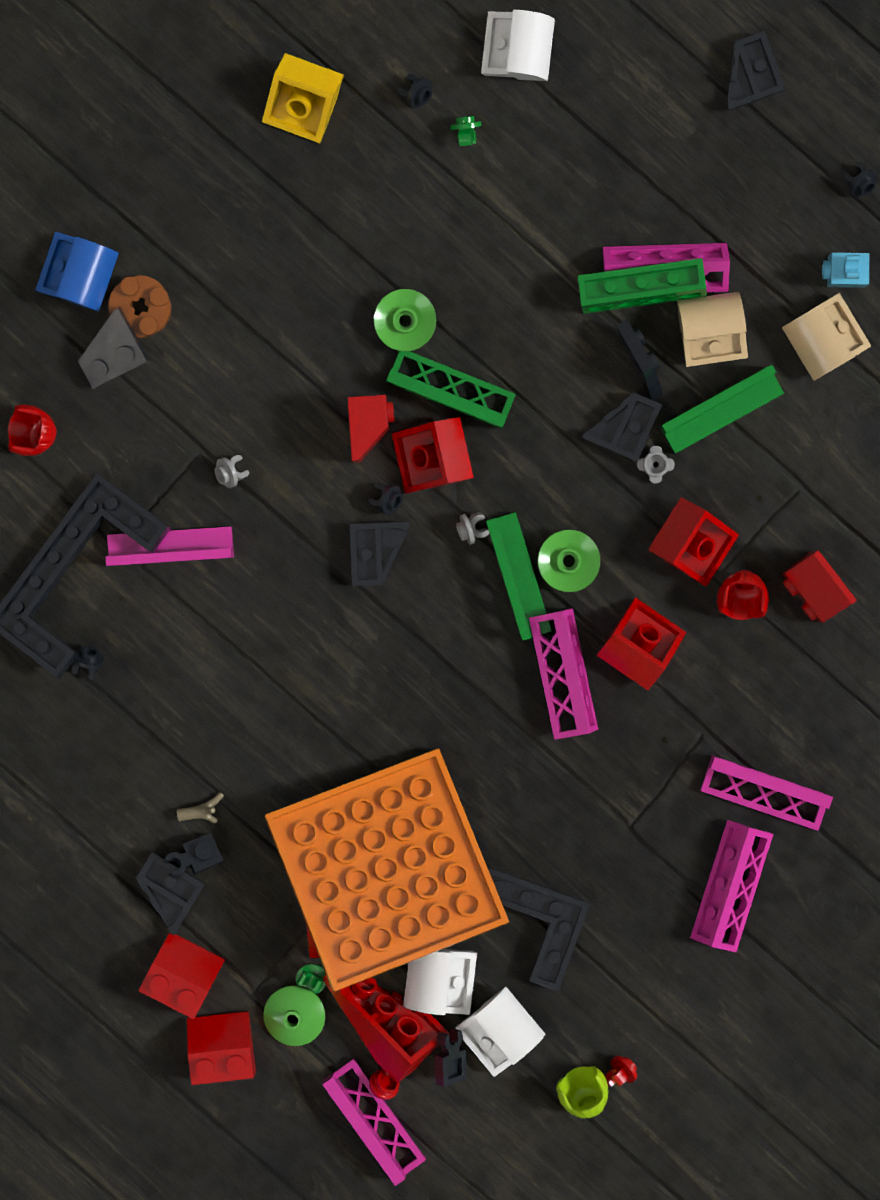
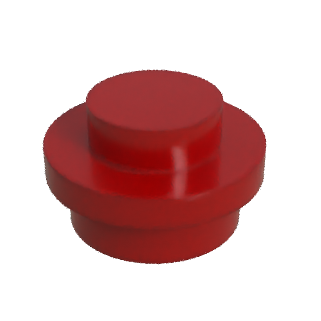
(383, 1085)

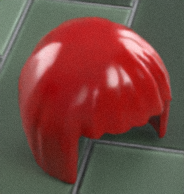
(30, 431)
(743, 596)

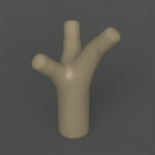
(201, 811)

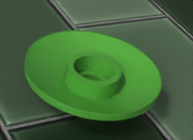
(405, 303)
(585, 556)
(299, 1002)

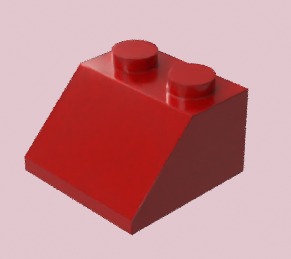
(368, 423)
(432, 455)
(693, 541)
(817, 587)
(642, 644)
(181, 975)
(220, 1048)

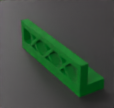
(642, 286)
(445, 398)
(722, 409)
(517, 573)

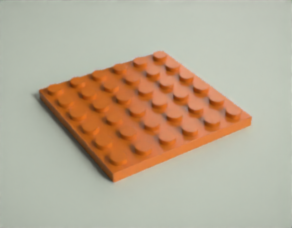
(386, 869)

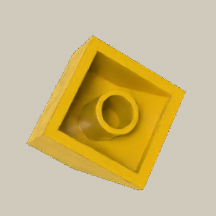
(302, 97)

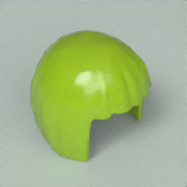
(583, 1092)

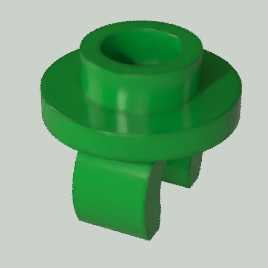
(466, 129)
(311, 977)

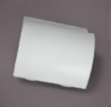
(518, 45)
(441, 982)
(500, 1032)

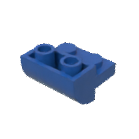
(77, 271)

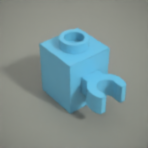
(846, 270)

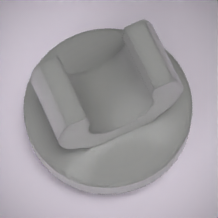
(226, 472)
(467, 530)

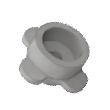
(655, 455)

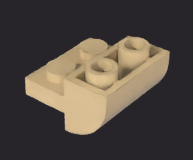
(713, 329)
(826, 336)

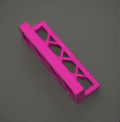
(714, 257)
(176, 546)
(575, 674)
(771, 782)
(727, 885)
(364, 1128)

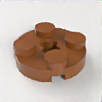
(155, 297)

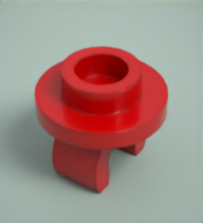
(622, 1071)

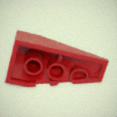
(393, 1034)

